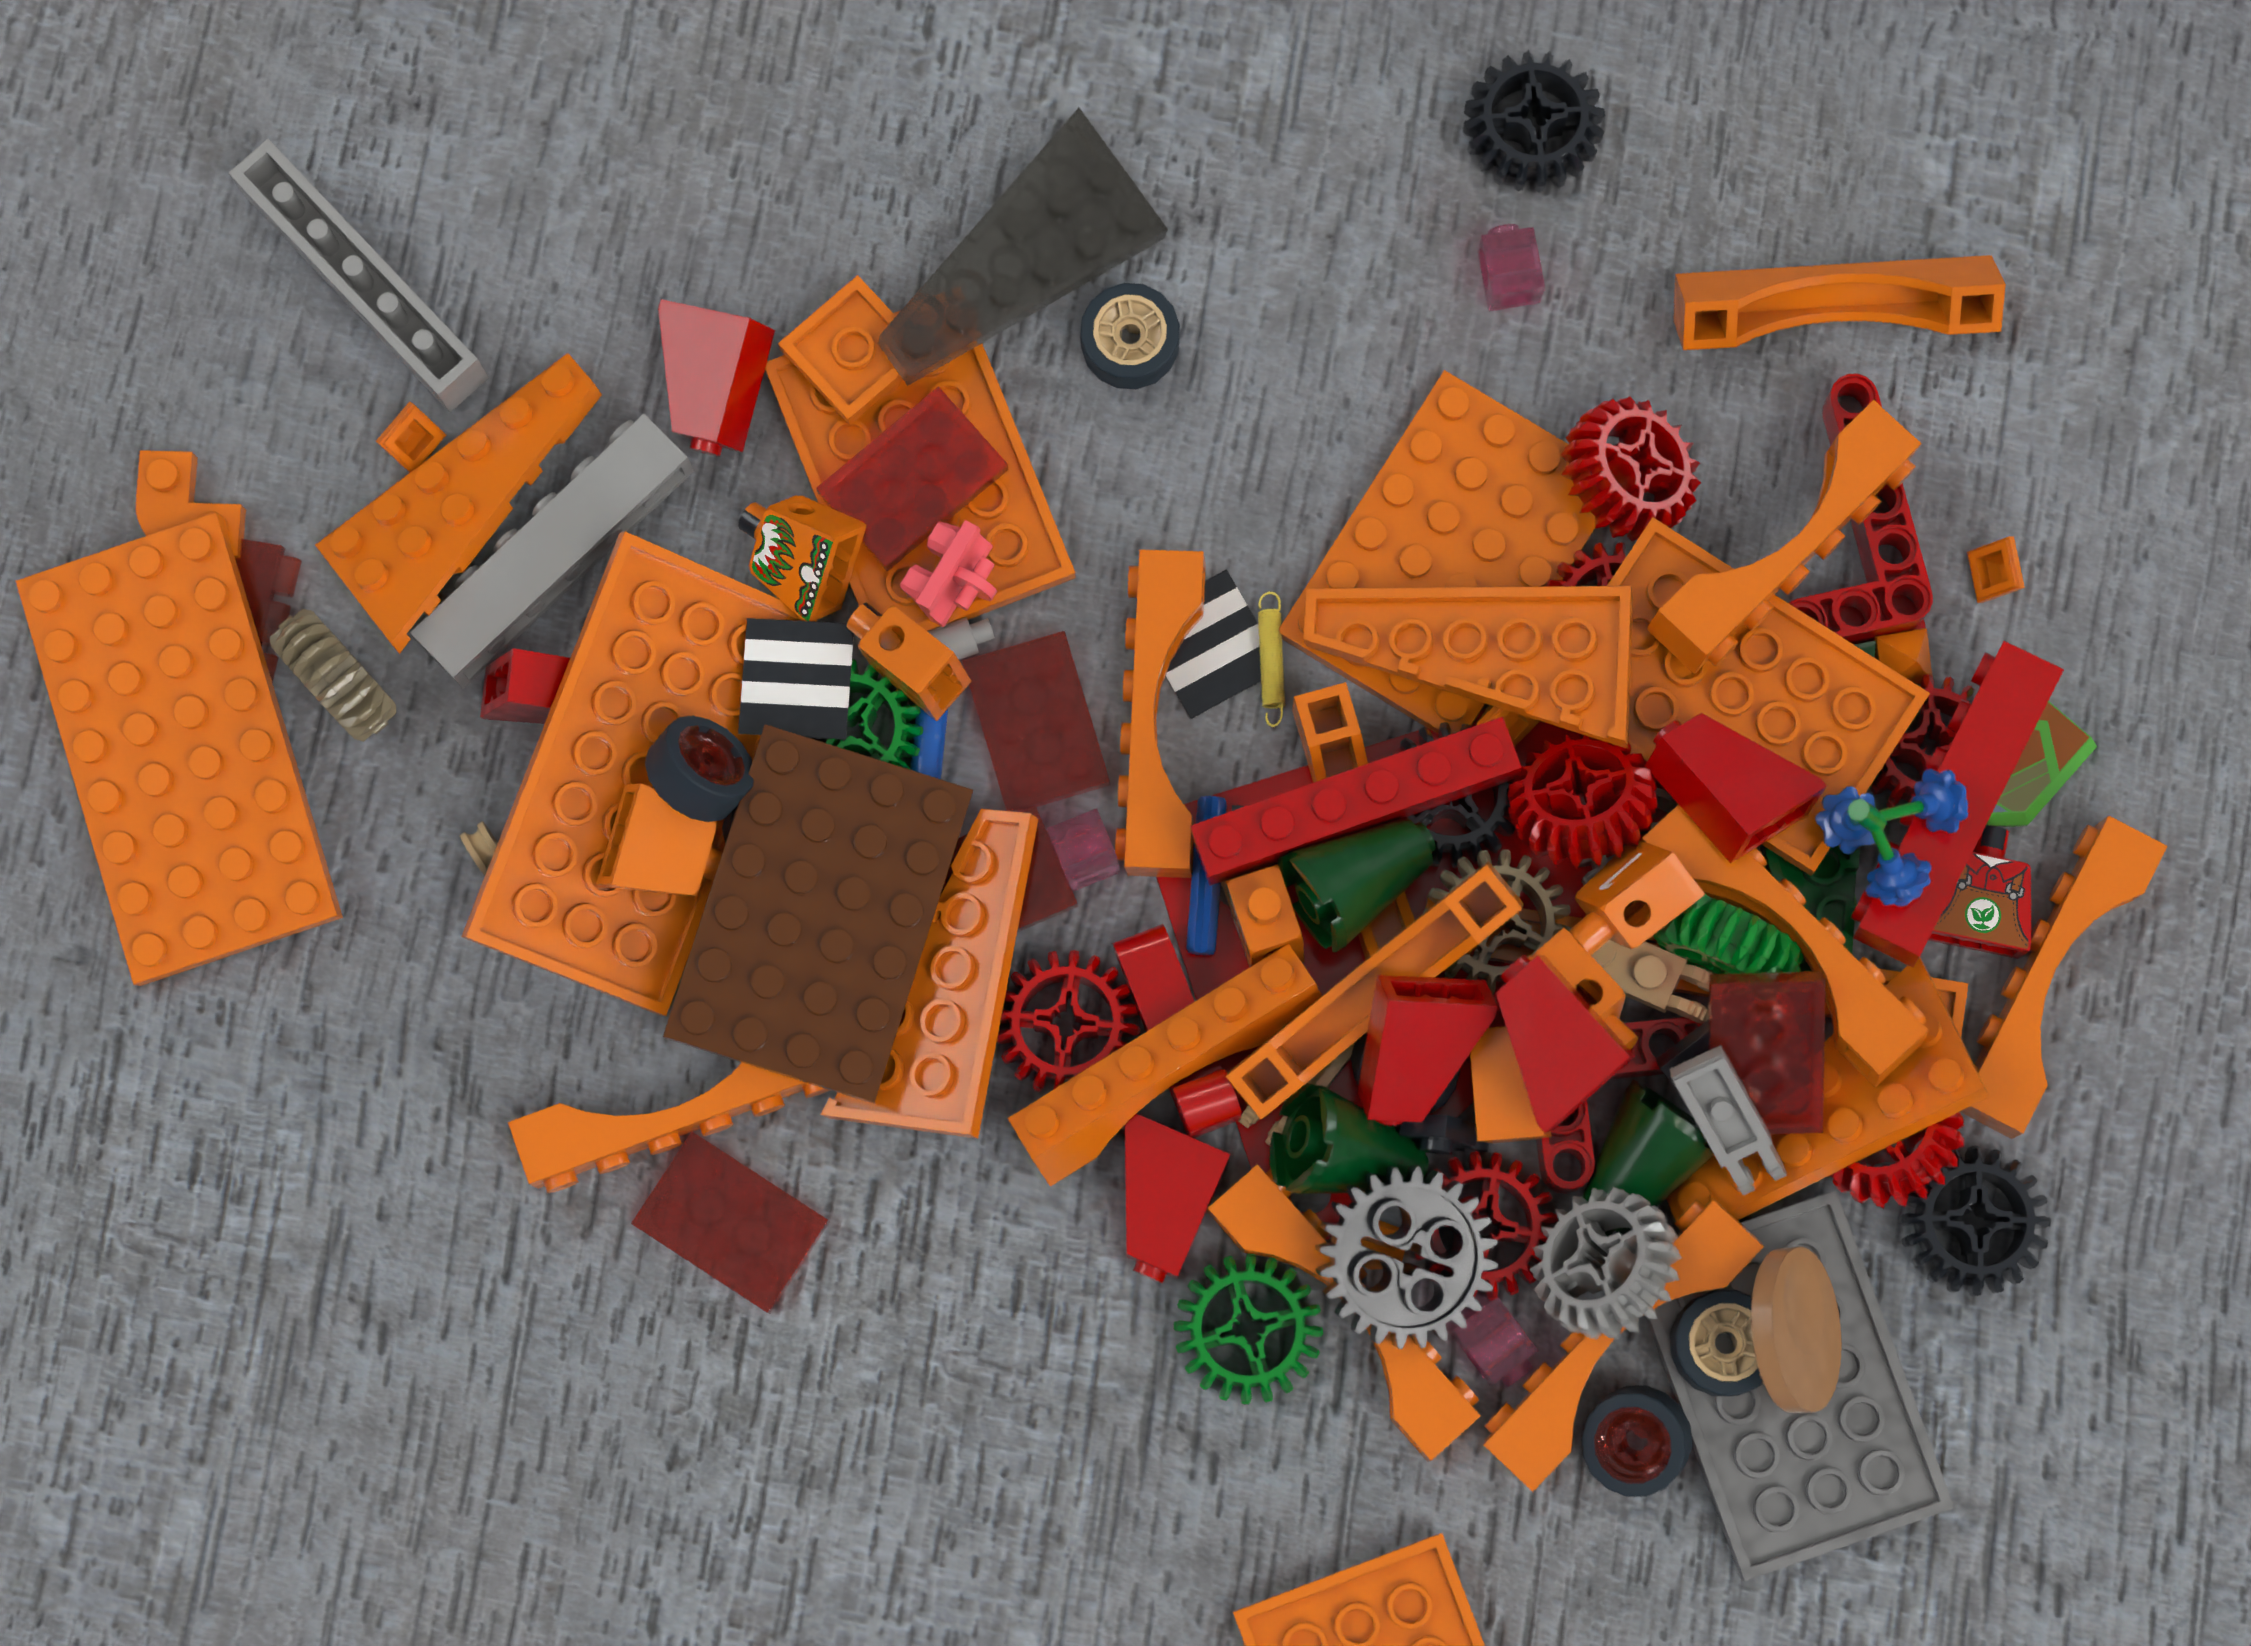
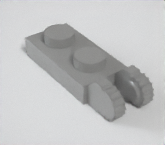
(1726, 1116)

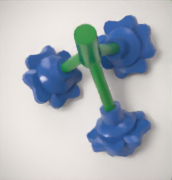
(1855, 822)

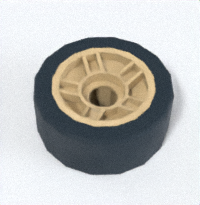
(1140, 311)
(1695, 1349)

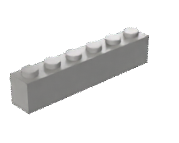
(359, 275)
(552, 549)

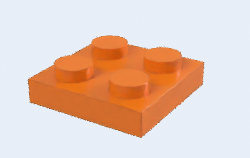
(841, 350)

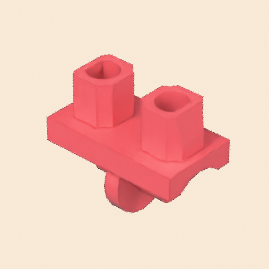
(958, 575)

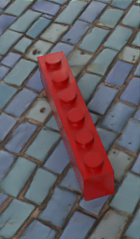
(1982, 757)
(1356, 800)

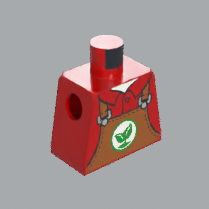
(1990, 901)

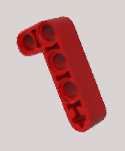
(1160, 991)

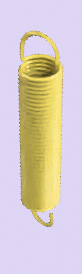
(1271, 658)

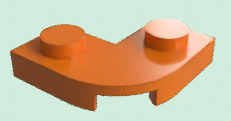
(168, 493)

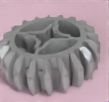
(1632, 1271)

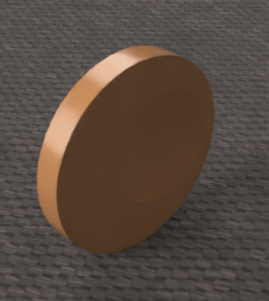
(1796, 1330)

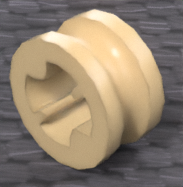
(480, 846)

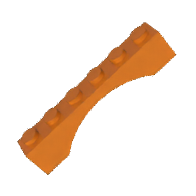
(1930, 294)
(1169, 606)
(1714, 606)
(1333, 746)
(2110, 872)
(1344, 1011)
(1867, 1019)
(1085, 1112)
(569, 1141)
(1421, 1398)
(1540, 1428)

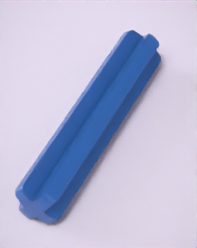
(1204, 898)

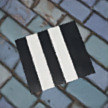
(1219, 653)
(796, 678)

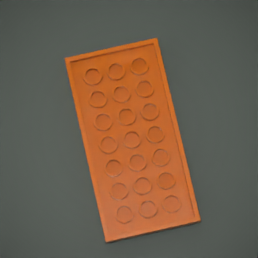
(652, 649)
(178, 749)

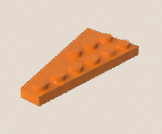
(446, 509)
(1520, 649)
(957, 997)
(1856, 1115)

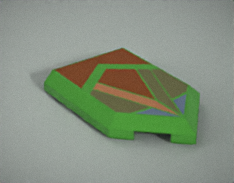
(2044, 767)

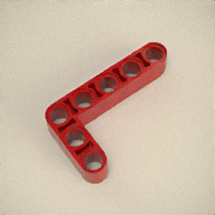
(1878, 529)
(1577, 1137)

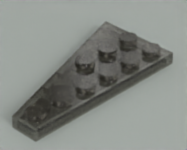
(1043, 238)

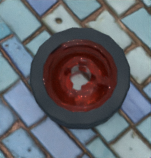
(699, 768)
(1650, 1416)

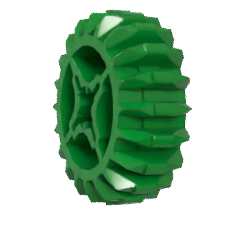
(866, 711)
(1728, 940)
(1235, 1282)

